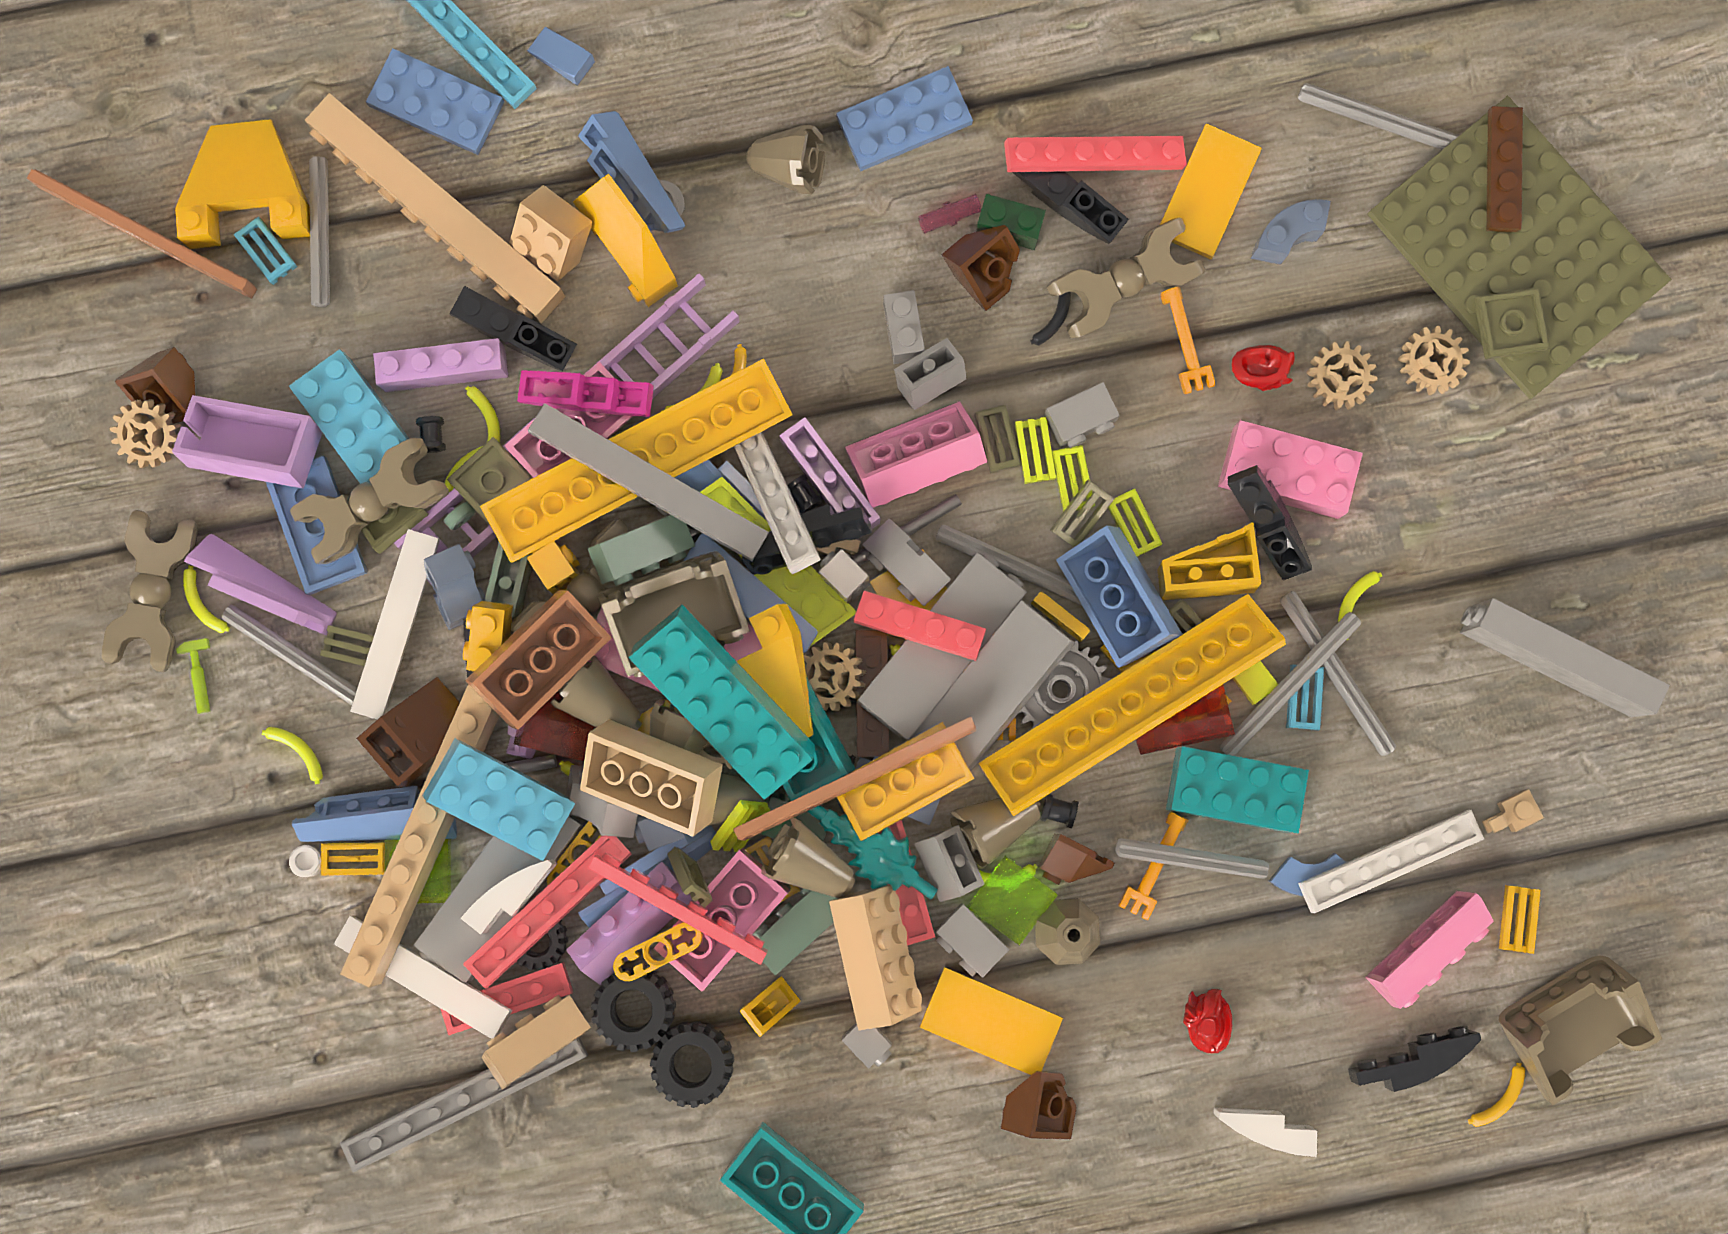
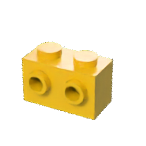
(554, 566)
(488, 628)

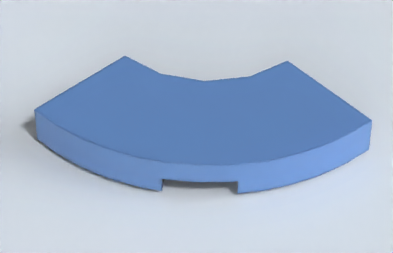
(1294, 872)

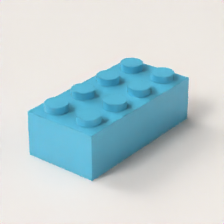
(349, 414)
(498, 799)

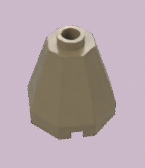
(790, 158)
(672, 727)
(1053, 928)

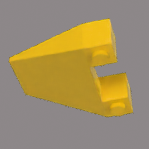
(238, 170)
(627, 240)
(780, 664)

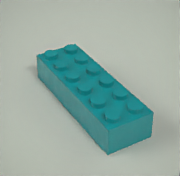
(722, 701)

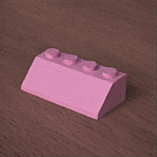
(916, 454)
(540, 457)
(1431, 948)

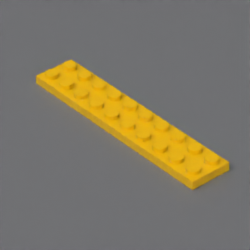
(669, 440)
(1131, 704)

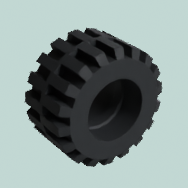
(621, 1034)
(676, 1087)

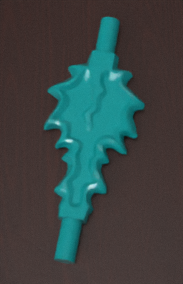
(879, 857)

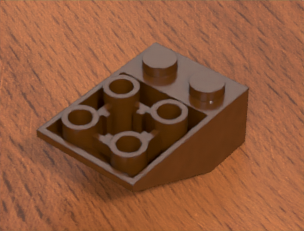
(411, 732)

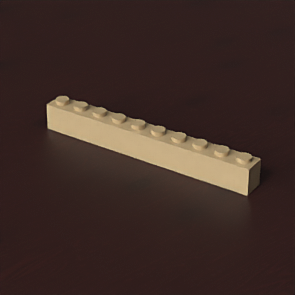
(435, 208)
(413, 856)

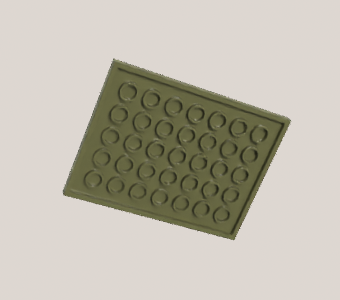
(1568, 246)

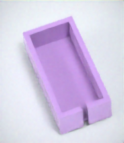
(248, 441)

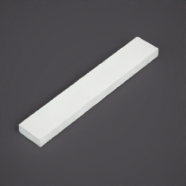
(777, 503)
(394, 626)
(1391, 861)
(437, 986)

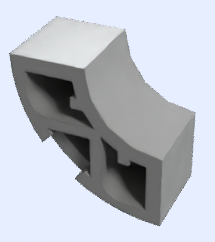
(906, 562)
(607, 817)

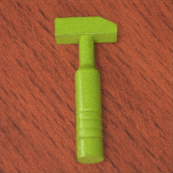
(197, 672)

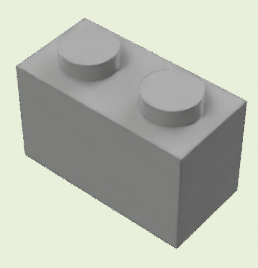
(903, 326)
(930, 373)
(1082, 415)
(843, 576)
(949, 863)
(971, 940)

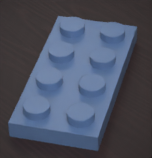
(435, 101)
(904, 118)
(305, 536)

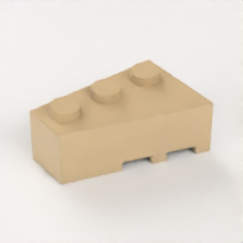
(534, 1040)

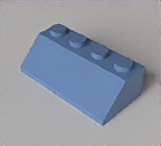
(1118, 596)

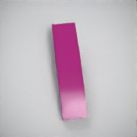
(585, 393)

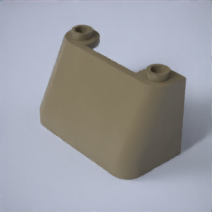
(697, 583)
(1577, 1021)

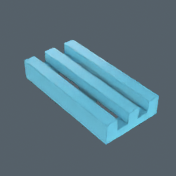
(281, 270)
(1317, 704)

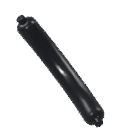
(1056, 321)

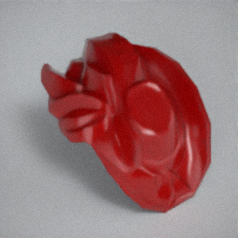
(1263, 366)
(1208, 1021)

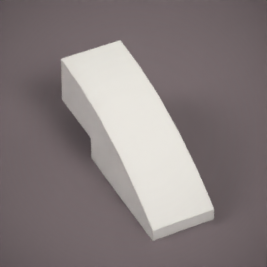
(507, 896)
(1270, 1130)

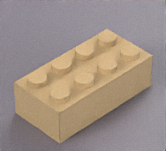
(651, 777)
(876, 957)

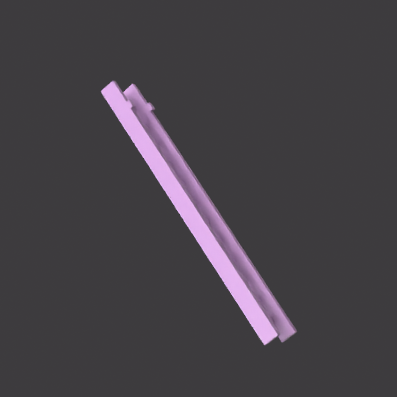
(610, 361)

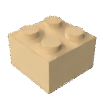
(550, 233)

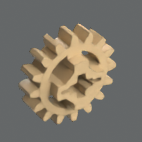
(1432, 348)
(1328, 374)
(133, 427)
(839, 688)

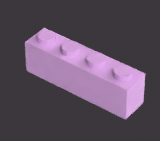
(440, 365)
(825, 470)
(623, 927)

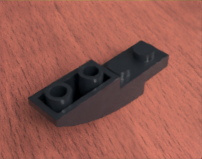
(1076, 203)
(513, 329)
(1272, 522)
(824, 529)
(1429, 1058)

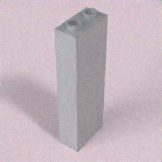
(1563, 658)
(922, 674)
(1000, 680)
(452, 940)

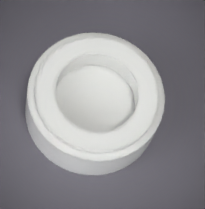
(305, 861)

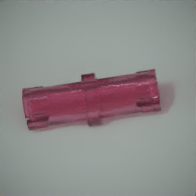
(949, 213)

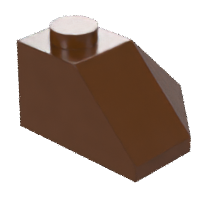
(984, 263)
(164, 379)
(1071, 861)
(1040, 1108)

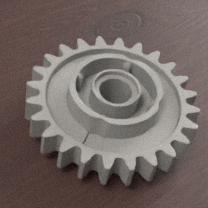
(1077, 673)

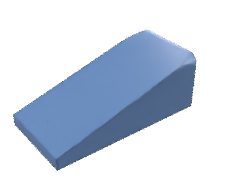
(562, 55)

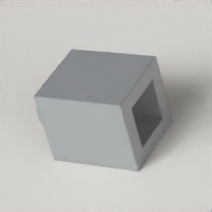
(868, 1045)

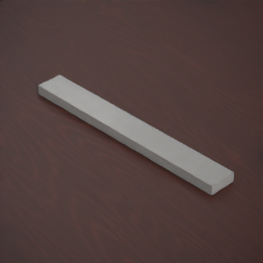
(648, 482)
(446, 1109)

